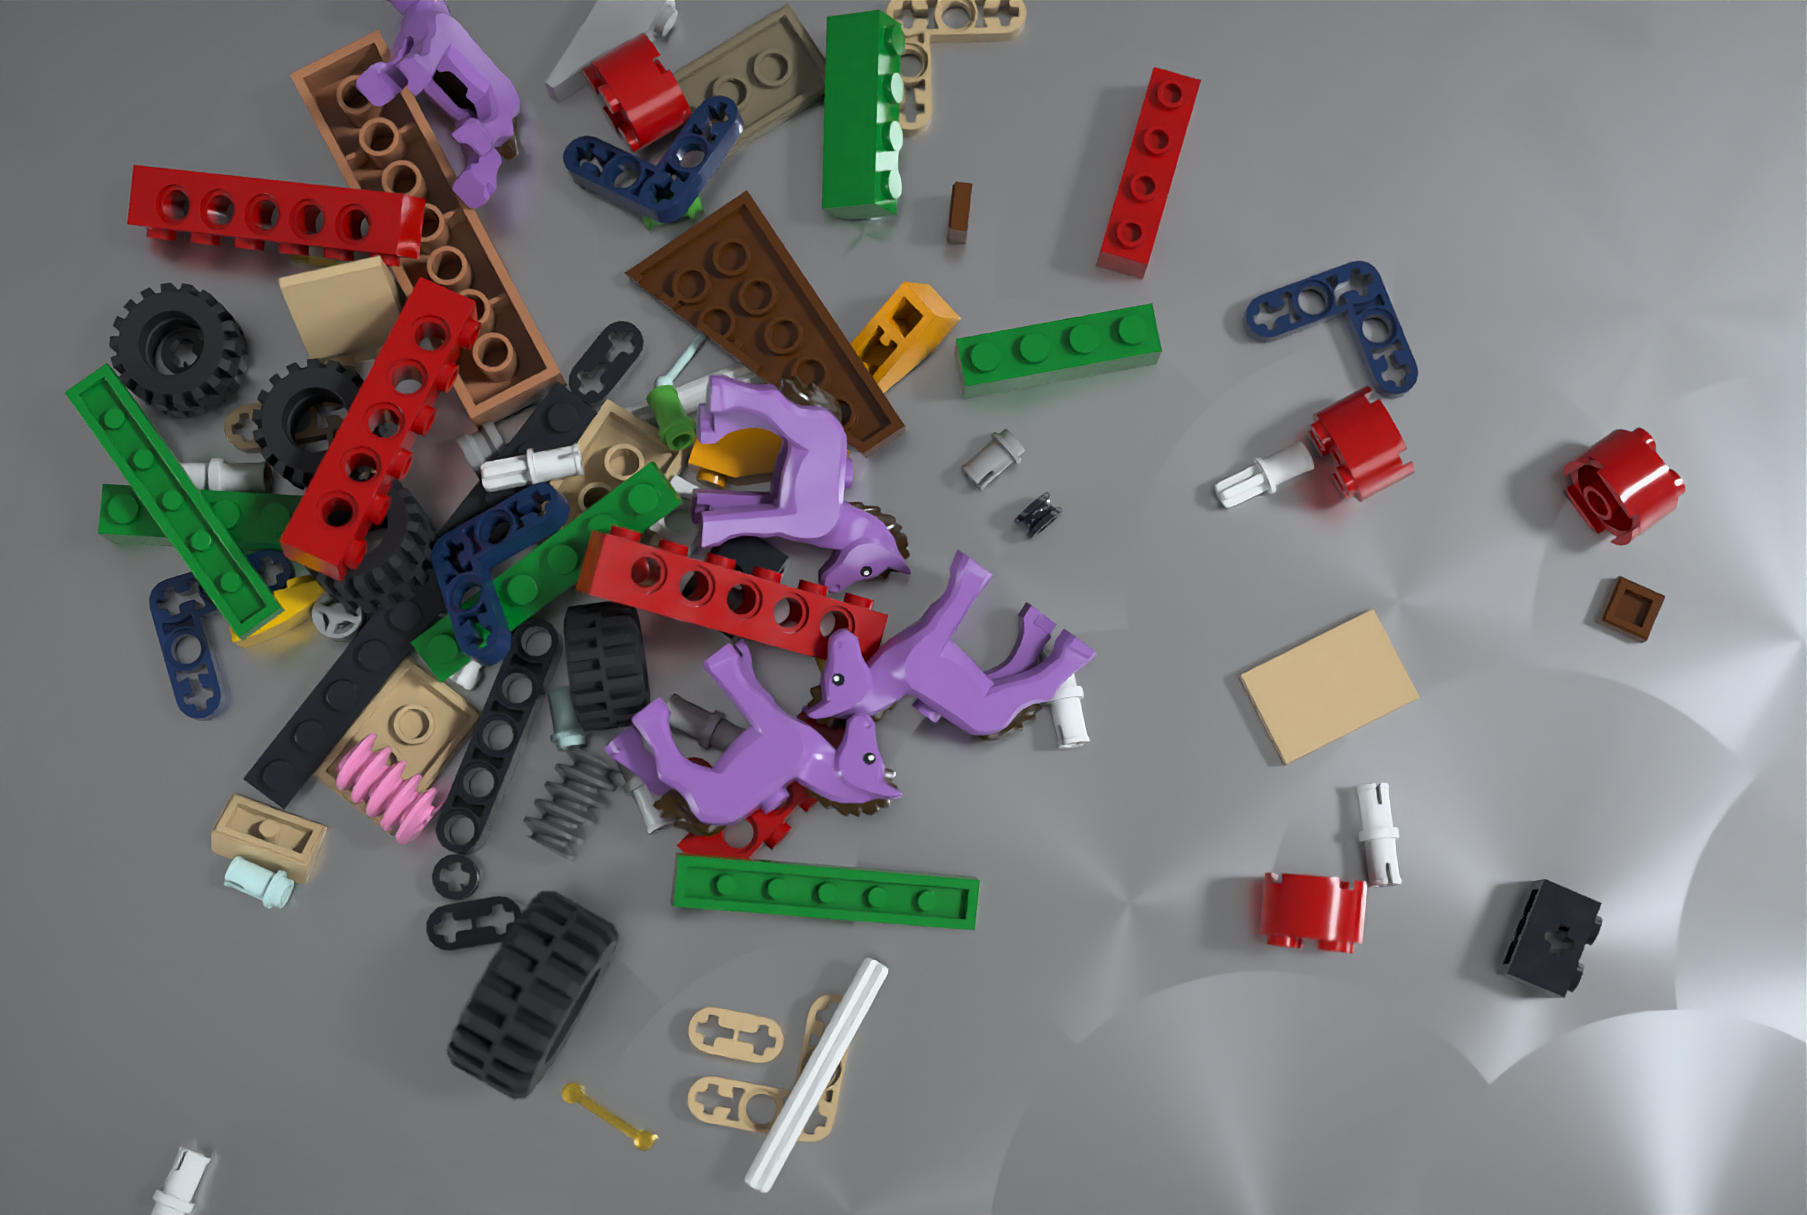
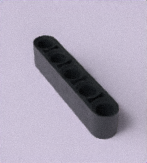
(502, 762)

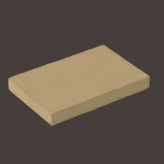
(1329, 686)
(417, 719)

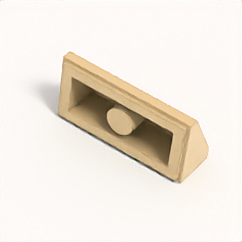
(268, 837)

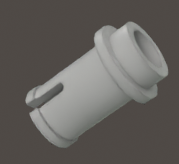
(993, 459)

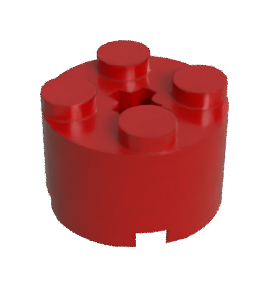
(638, 92)
(1361, 445)
(1623, 485)
(1313, 910)

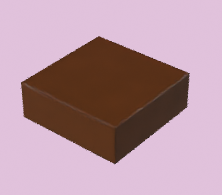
(959, 212)
(1631, 609)

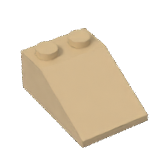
(344, 309)
(611, 452)

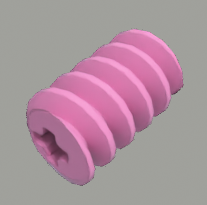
(387, 790)

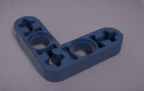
(657, 179)
(1354, 310)
(480, 555)
(192, 622)

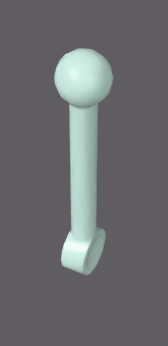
(681, 361)

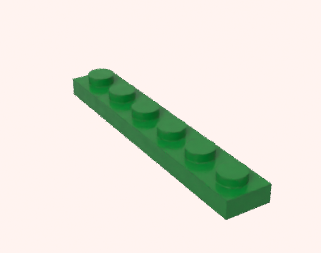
(174, 501)
(555, 563)
(824, 891)

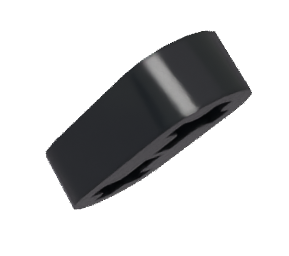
(598, 356)
(472, 911)

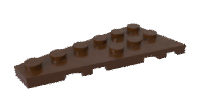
(755, 303)

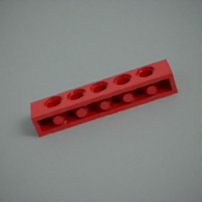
(160, 197)
(427, 313)
(608, 576)

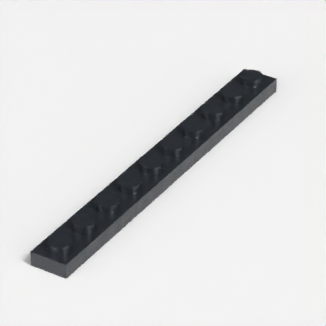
(388, 634)

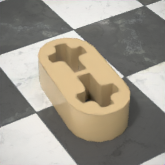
(733, 1047)

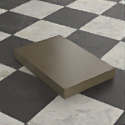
(765, 69)

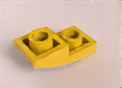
(298, 606)

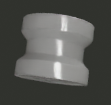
(481, 446)
(328, 614)

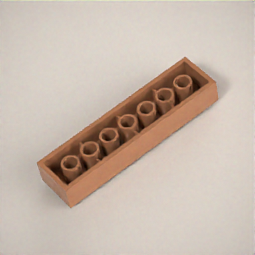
(398, 153)

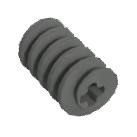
(571, 802)

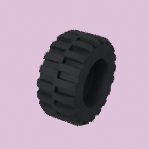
(532, 994)

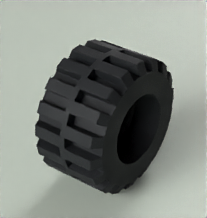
(151, 322)
(288, 402)
(395, 564)
(605, 664)

